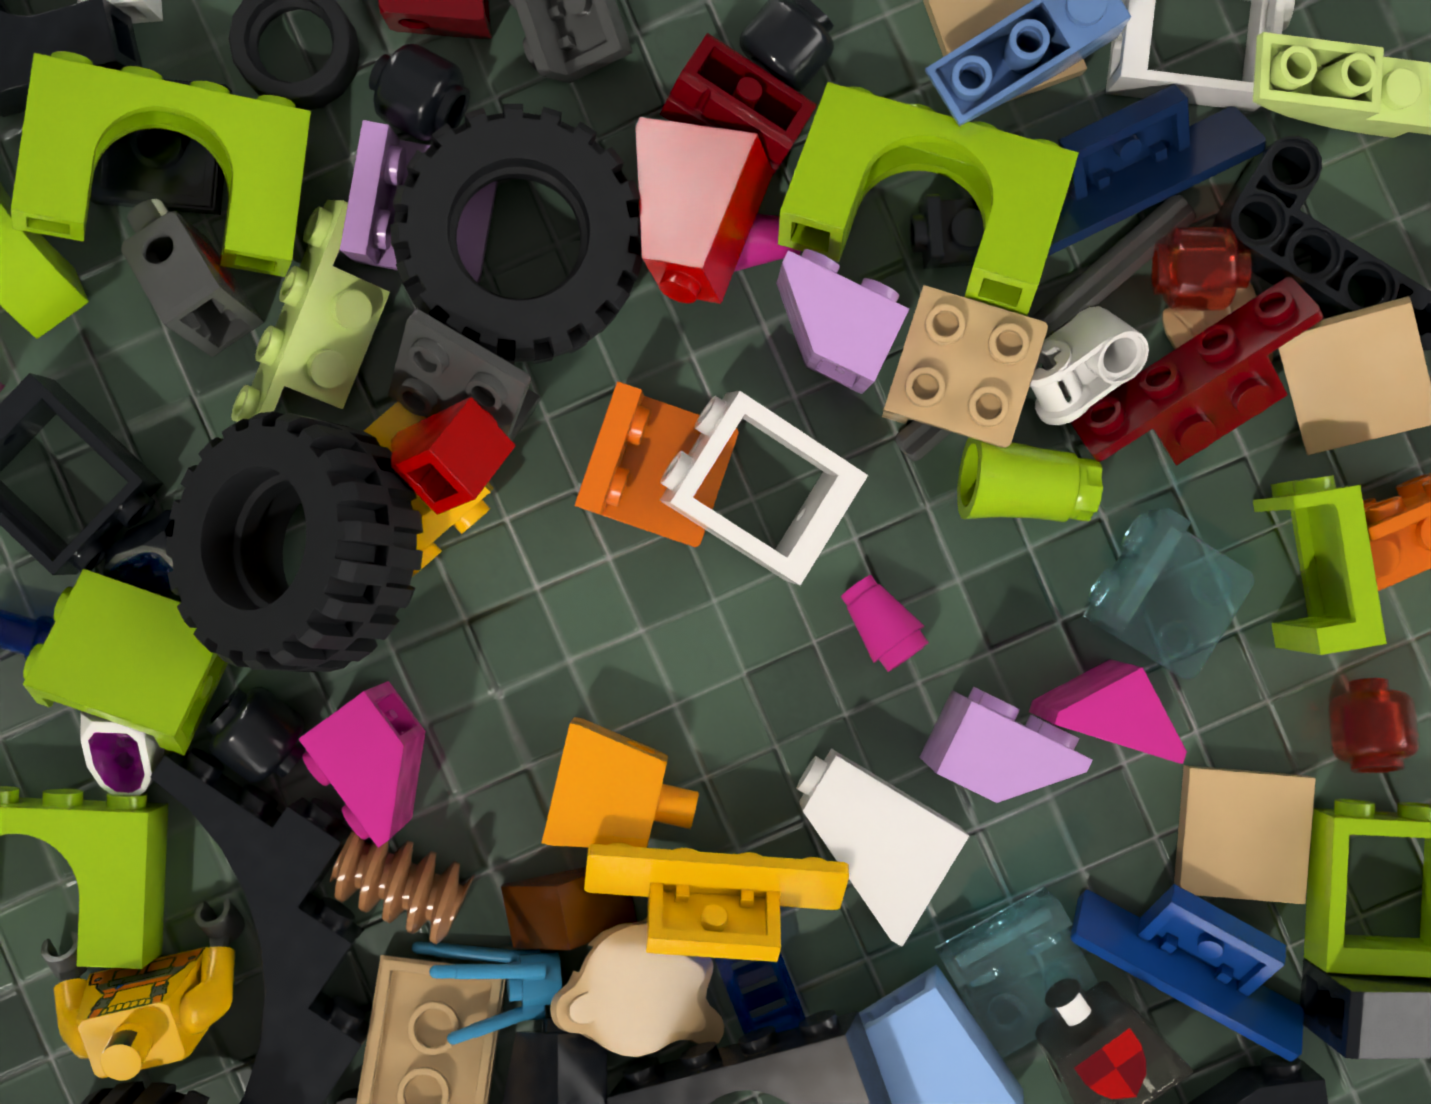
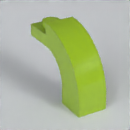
(35, 279)

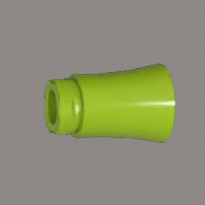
(1027, 483)

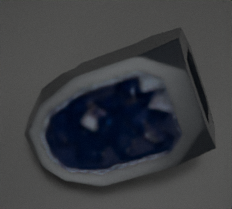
(142, 557)

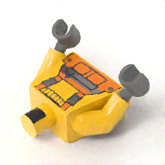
(149, 1014)

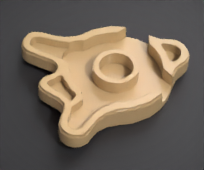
(637, 998)

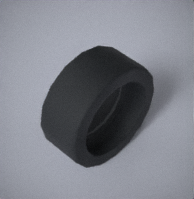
(321, 88)

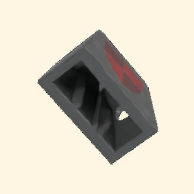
(186, 280)

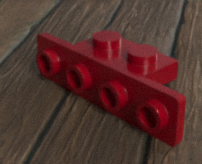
(1206, 382)

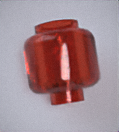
(1199, 268)
(1373, 727)

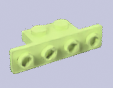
(320, 327)

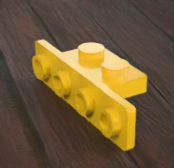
(714, 900)

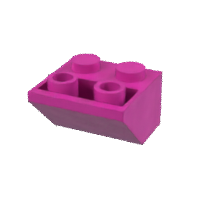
(371, 759)

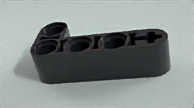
(1285, 226)

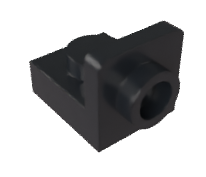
(946, 231)

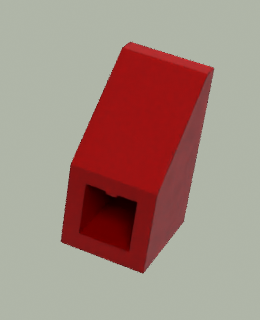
(450, 454)

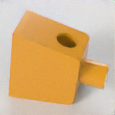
(612, 791)

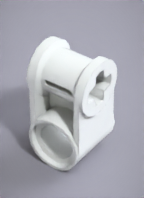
(1086, 363)

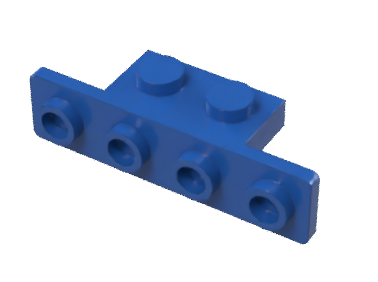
(1198, 959)

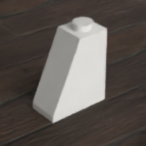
(887, 838)

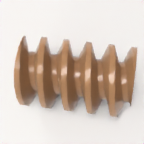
(400, 885)

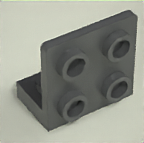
(444, 368)

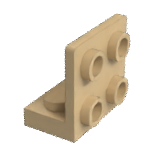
(965, 367)

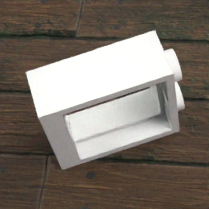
(1130, 58)
(815, 518)

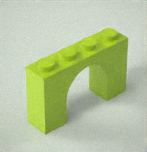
(84, 108)
(868, 138)
(117, 862)

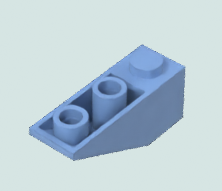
(1023, 52)

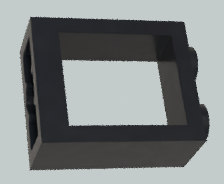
(21, 419)

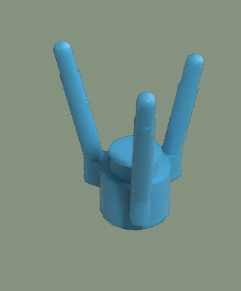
(529, 974)

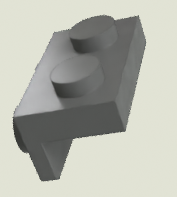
(571, 36)

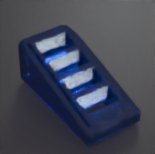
(735, 980)

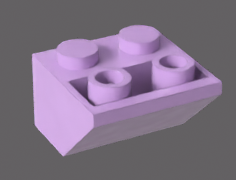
(838, 324)
(995, 755)

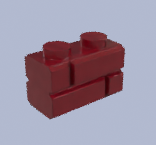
(735, 94)

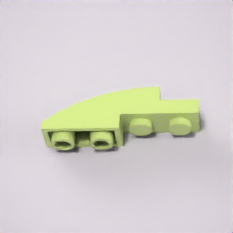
(1342, 85)

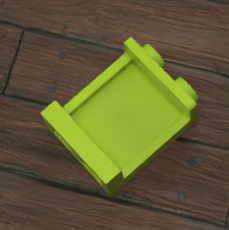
(1333, 567)
(125, 661)

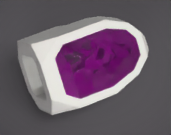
(118, 755)

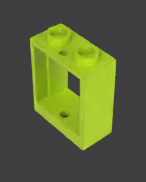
(1325, 934)

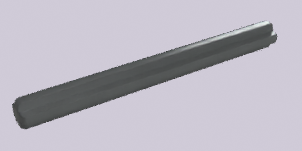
(1084, 292)

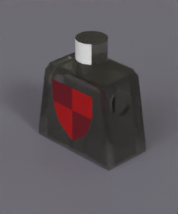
(1105, 1047)

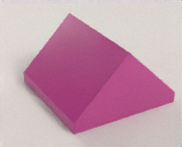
(1115, 706)

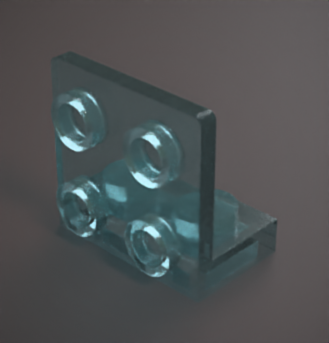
(1010, 965)

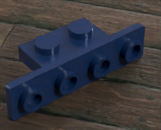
(1145, 158)

